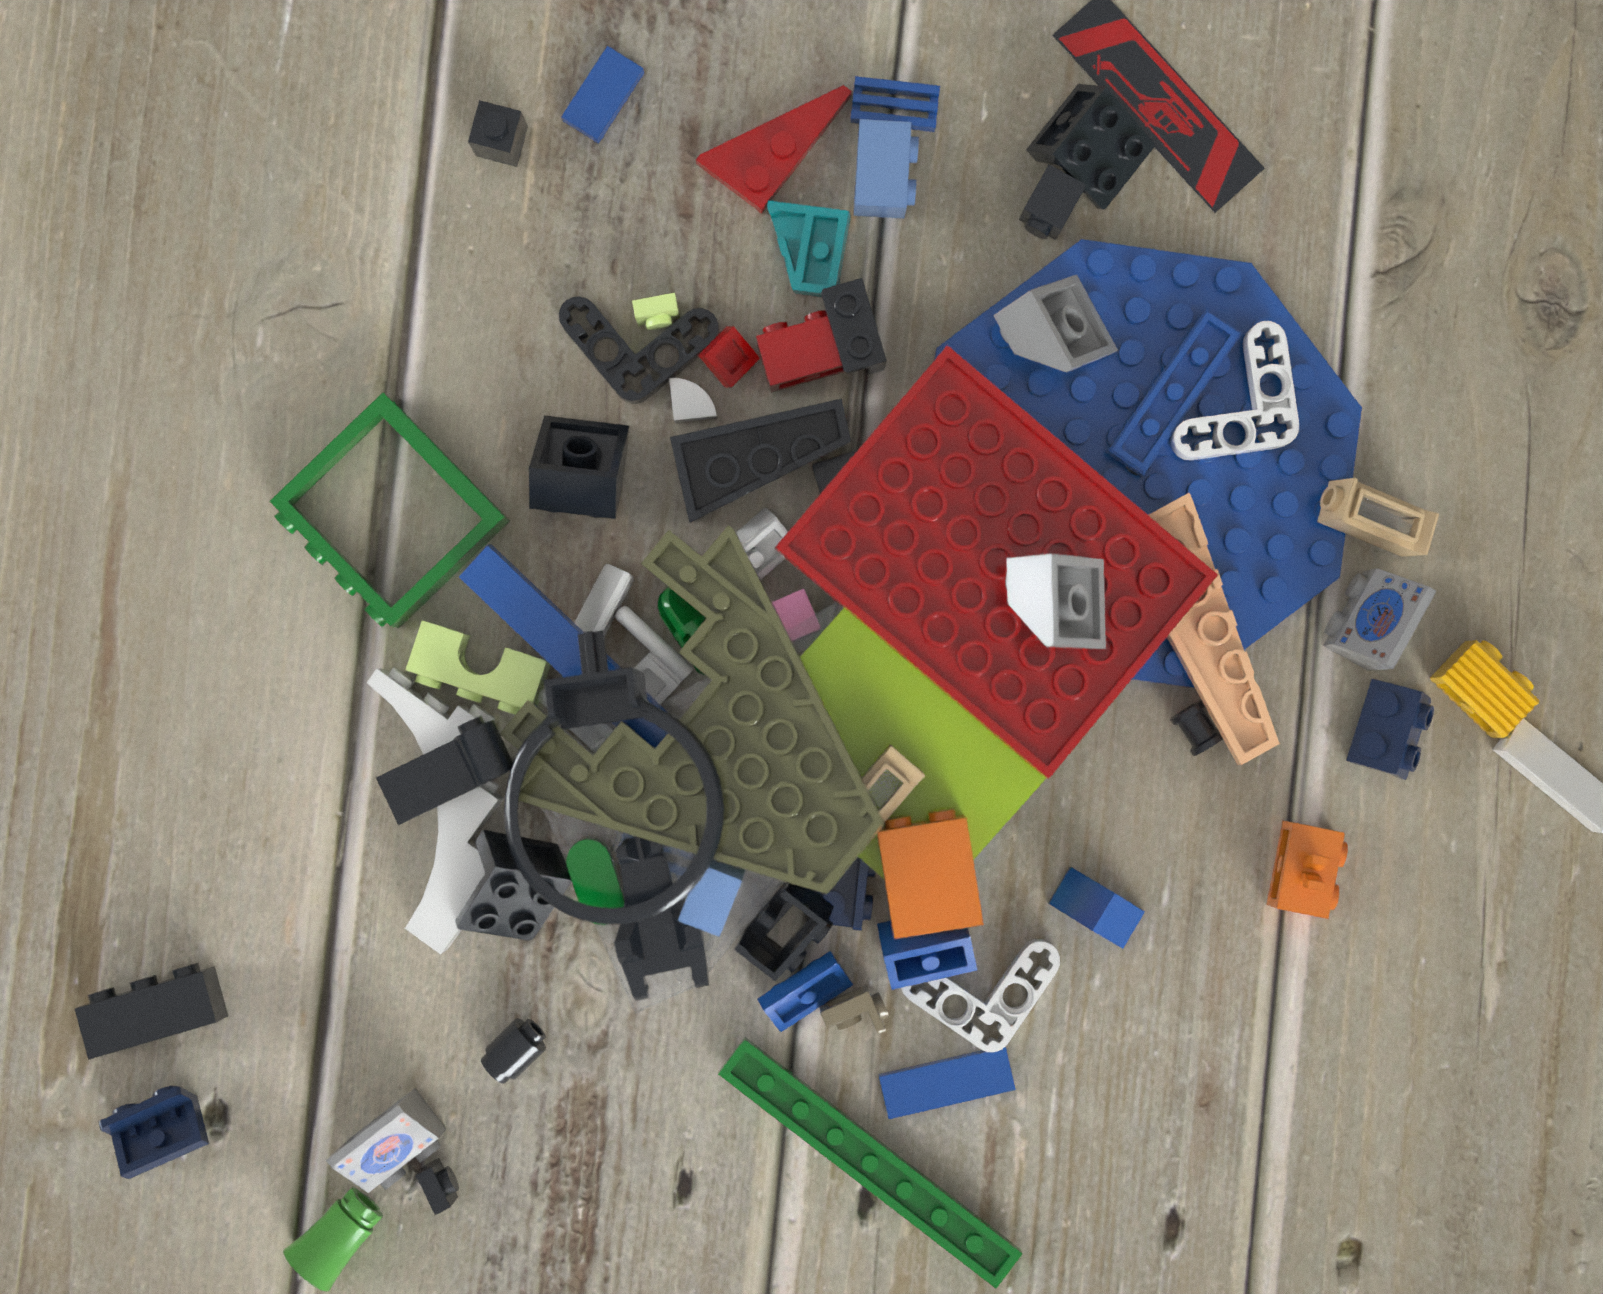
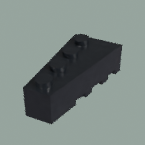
(745, 455)

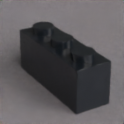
(150, 1010)

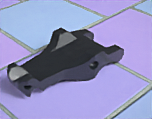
(659, 941)

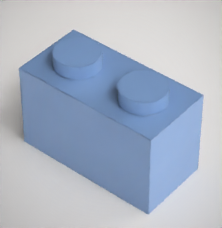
(883, 169)

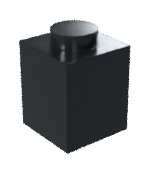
(498, 133)
(1051, 203)

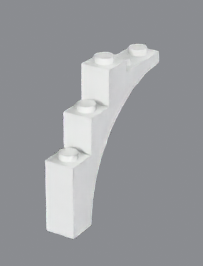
(457, 859)

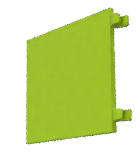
(886, 701)

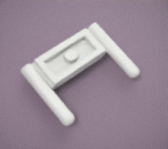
(661, 667)

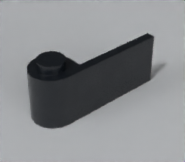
(447, 771)

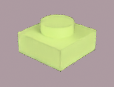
(656, 311)

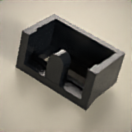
(769, 955)

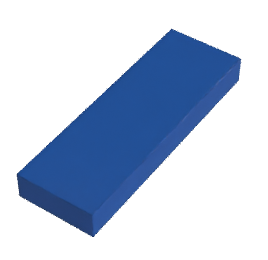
(946, 1082)

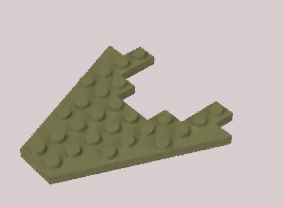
(783, 769)

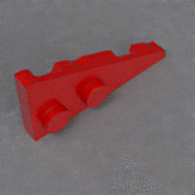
(766, 156)

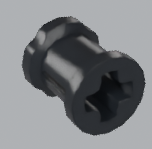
(1197, 727)

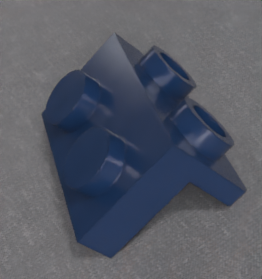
(1391, 729)
(155, 1130)

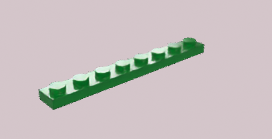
(870, 1162)

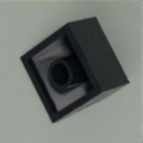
(578, 467)

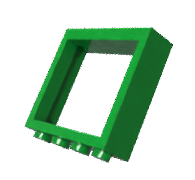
(348, 576)

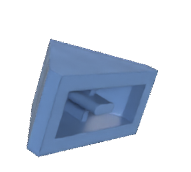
(712, 898)

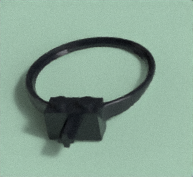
(596, 699)

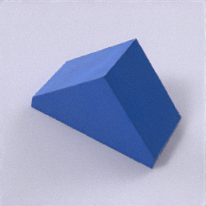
(1096, 907)

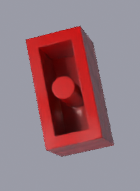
(798, 352)

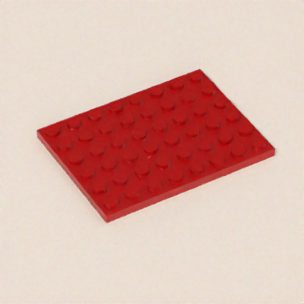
(921, 546)

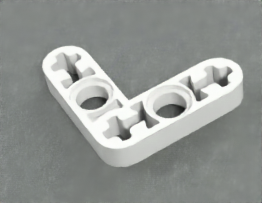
(1263, 406)
(994, 1007)

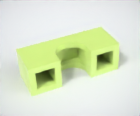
(440, 658)

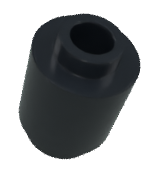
(514, 1050)

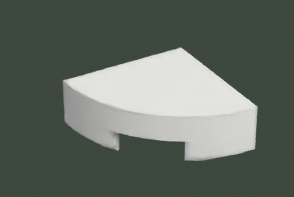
(690, 401)

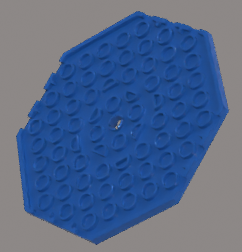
(1251, 505)

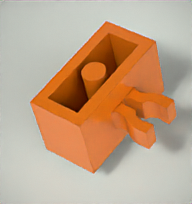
(1307, 869)

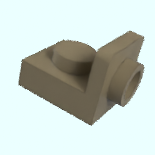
(846, 1009)

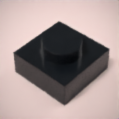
(438, 1185)

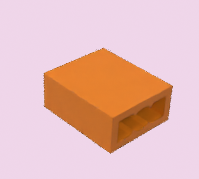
(929, 874)

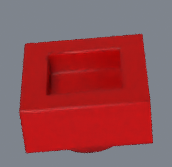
(729, 356)

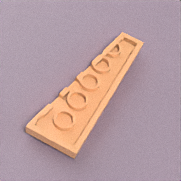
(1213, 651)

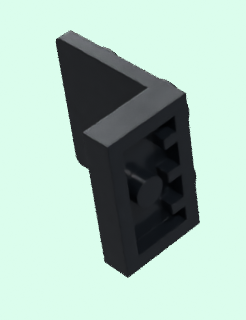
(1093, 142)
(503, 899)

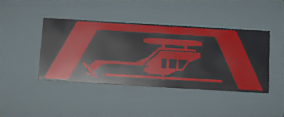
(1159, 101)

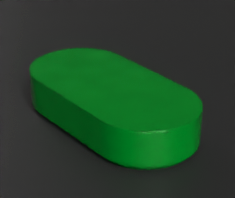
(594, 874)

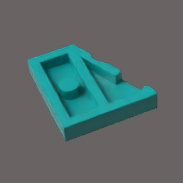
(811, 244)

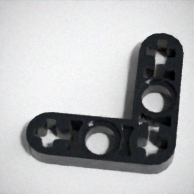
(626, 360)

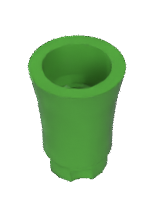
(333, 1239)

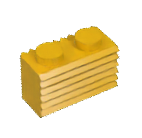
(1486, 688)

